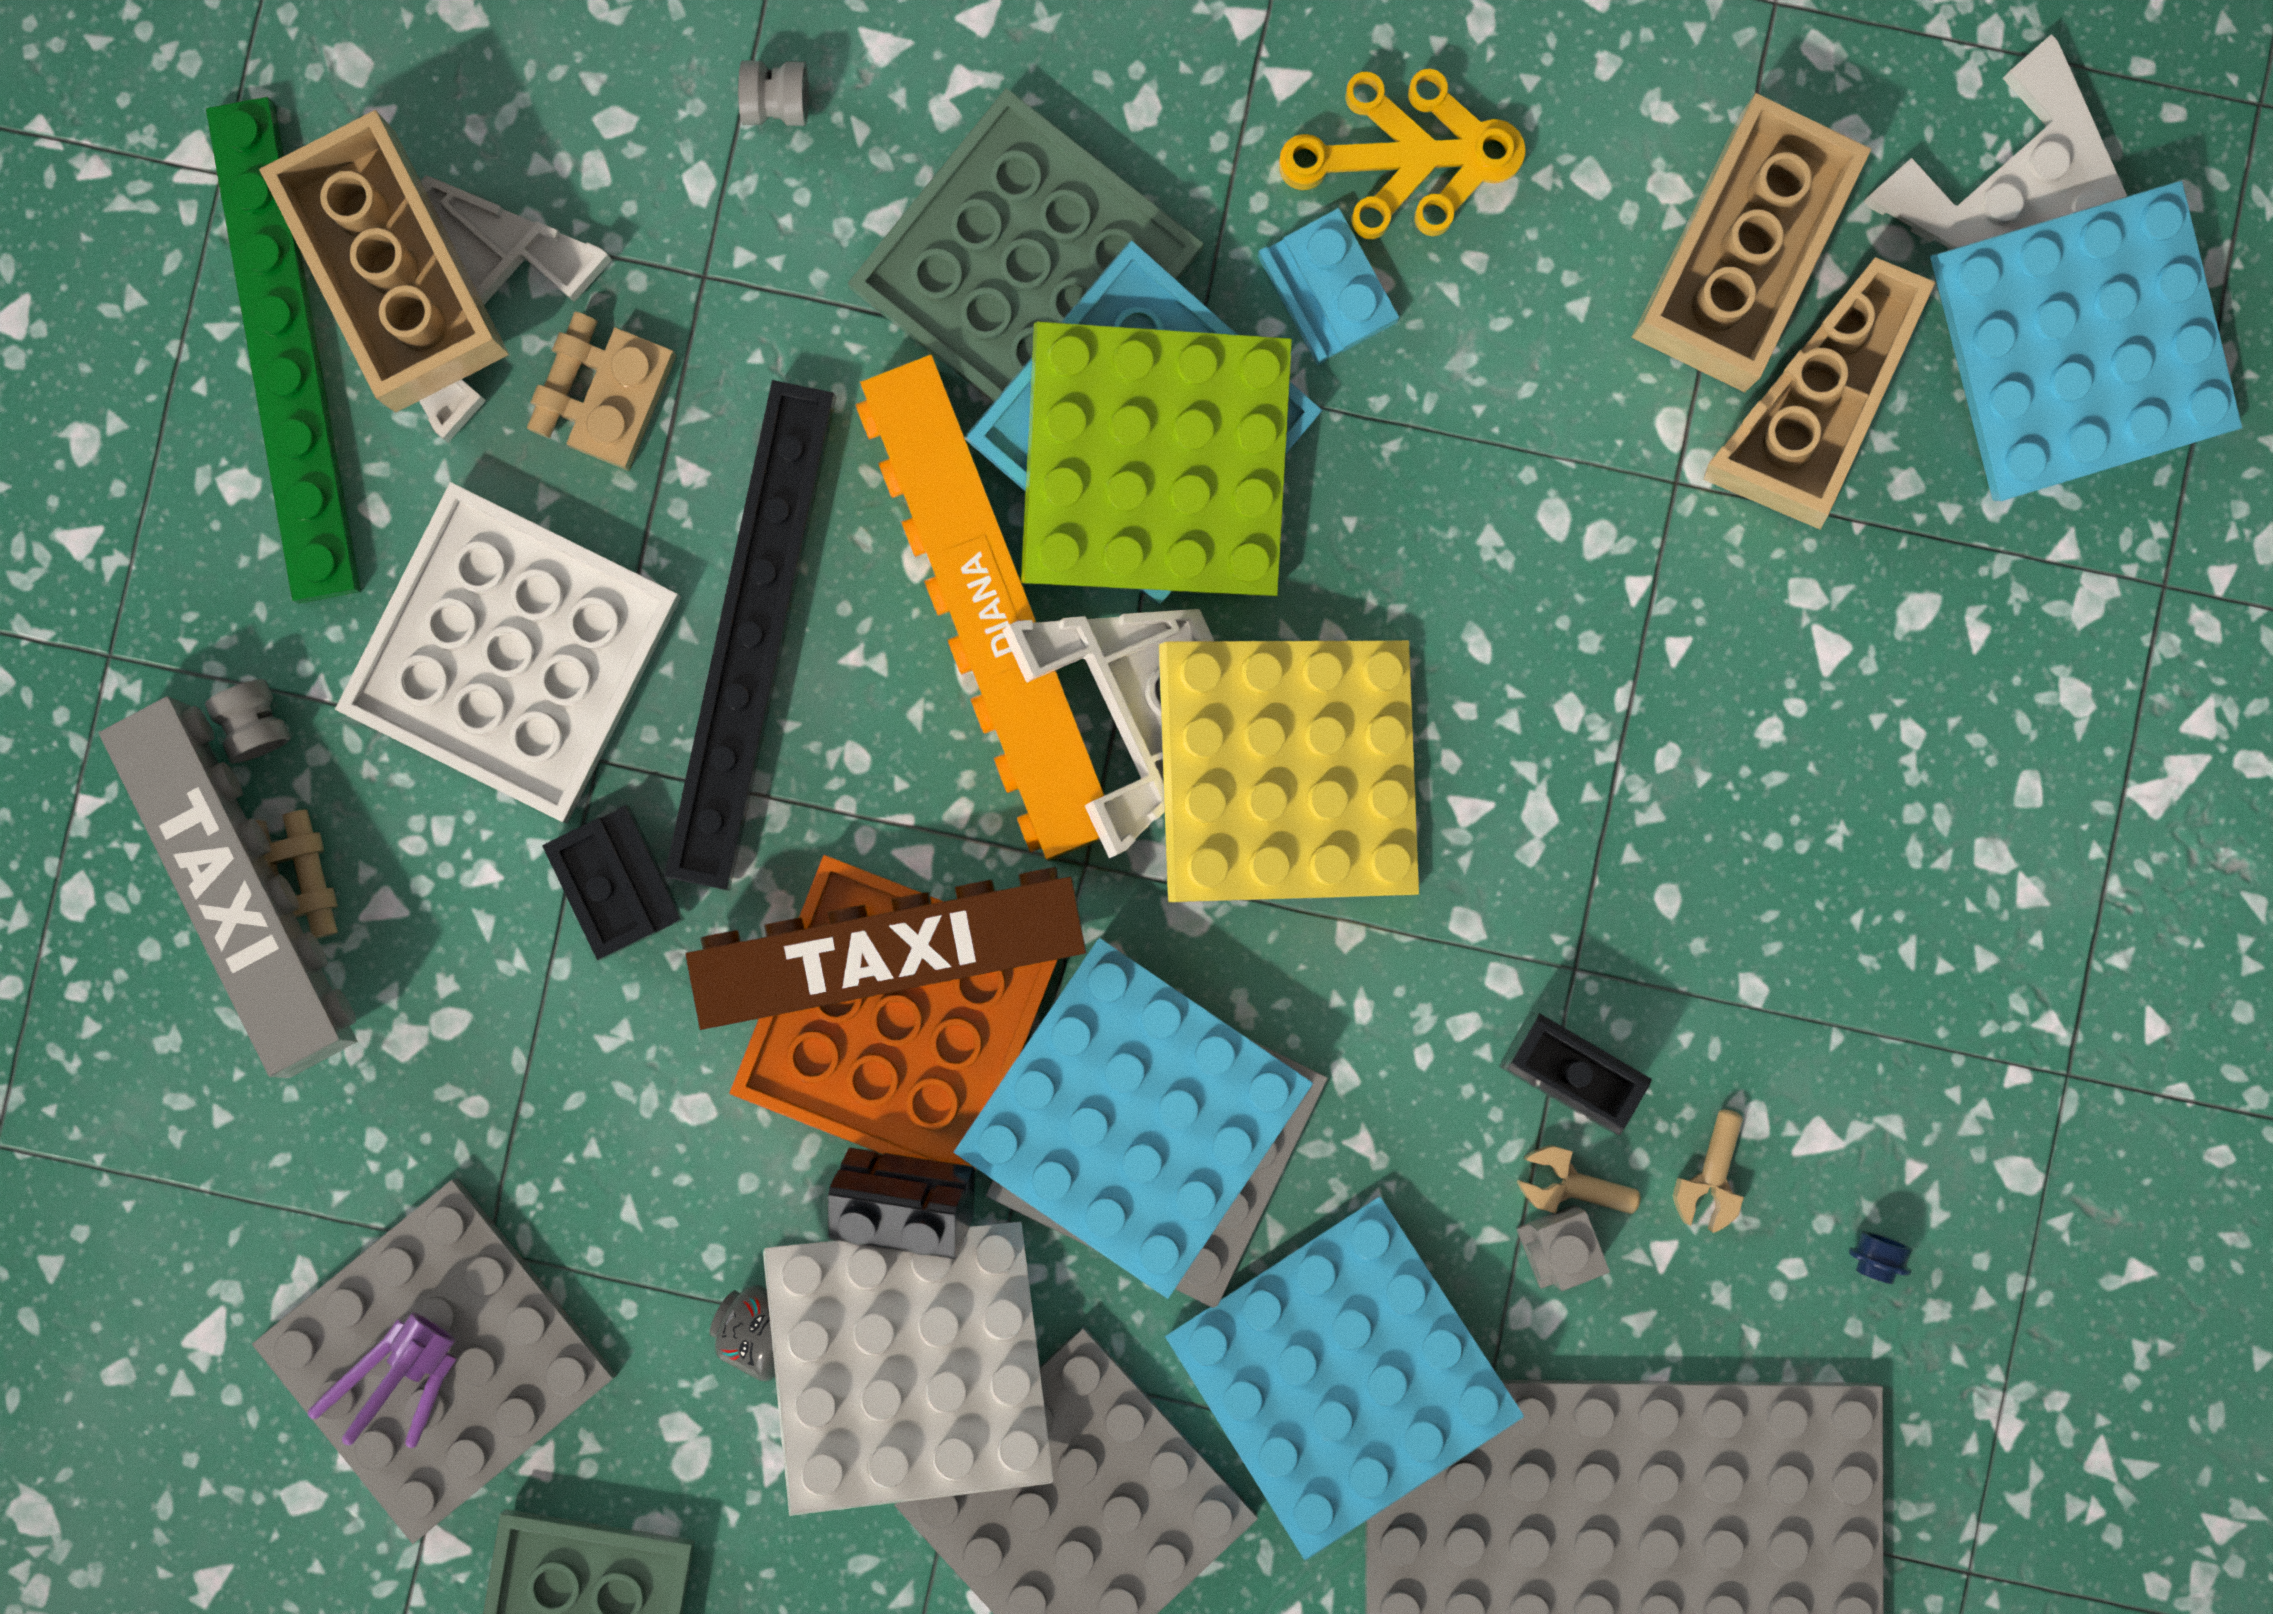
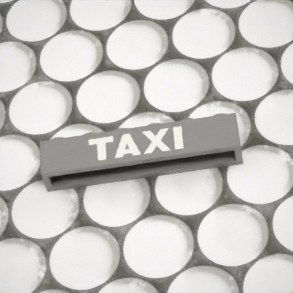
(229, 887)

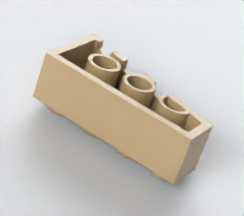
(1816, 414)

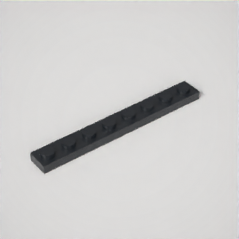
(750, 635)

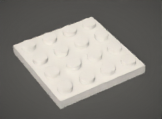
(508, 653)
(905, 1371)

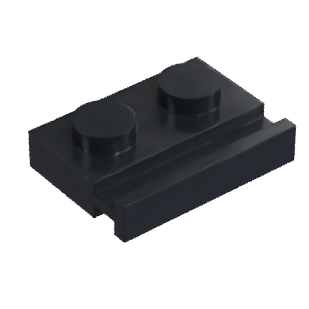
(613, 882)

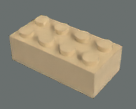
(1751, 243)
(384, 261)

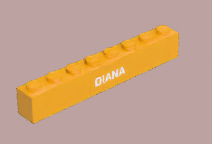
(983, 596)

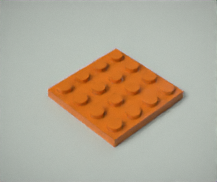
(894, 1066)

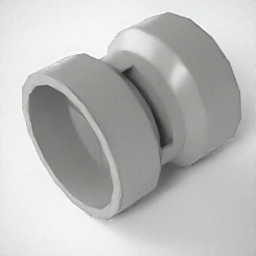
(773, 93)
(247, 721)

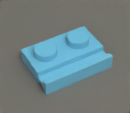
(1328, 286)

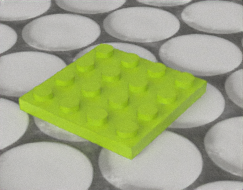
(1155, 459)

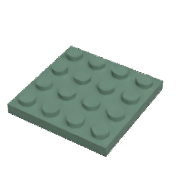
(1007, 242)

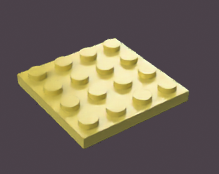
(1288, 769)

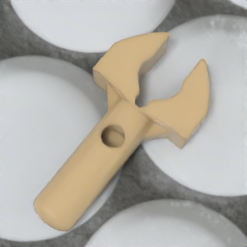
(1714, 1176)
(1575, 1185)

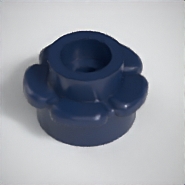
(1881, 1257)

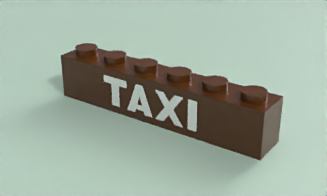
(885, 951)

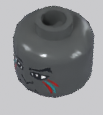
(745, 1332)

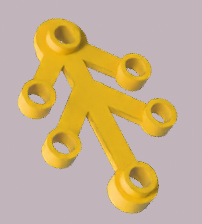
(1413, 154)

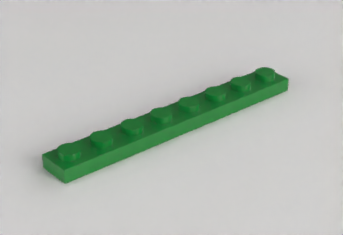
(283, 356)

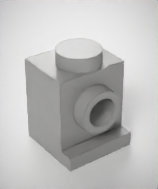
(1563, 1249)

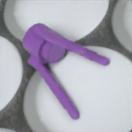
(416, 1349)

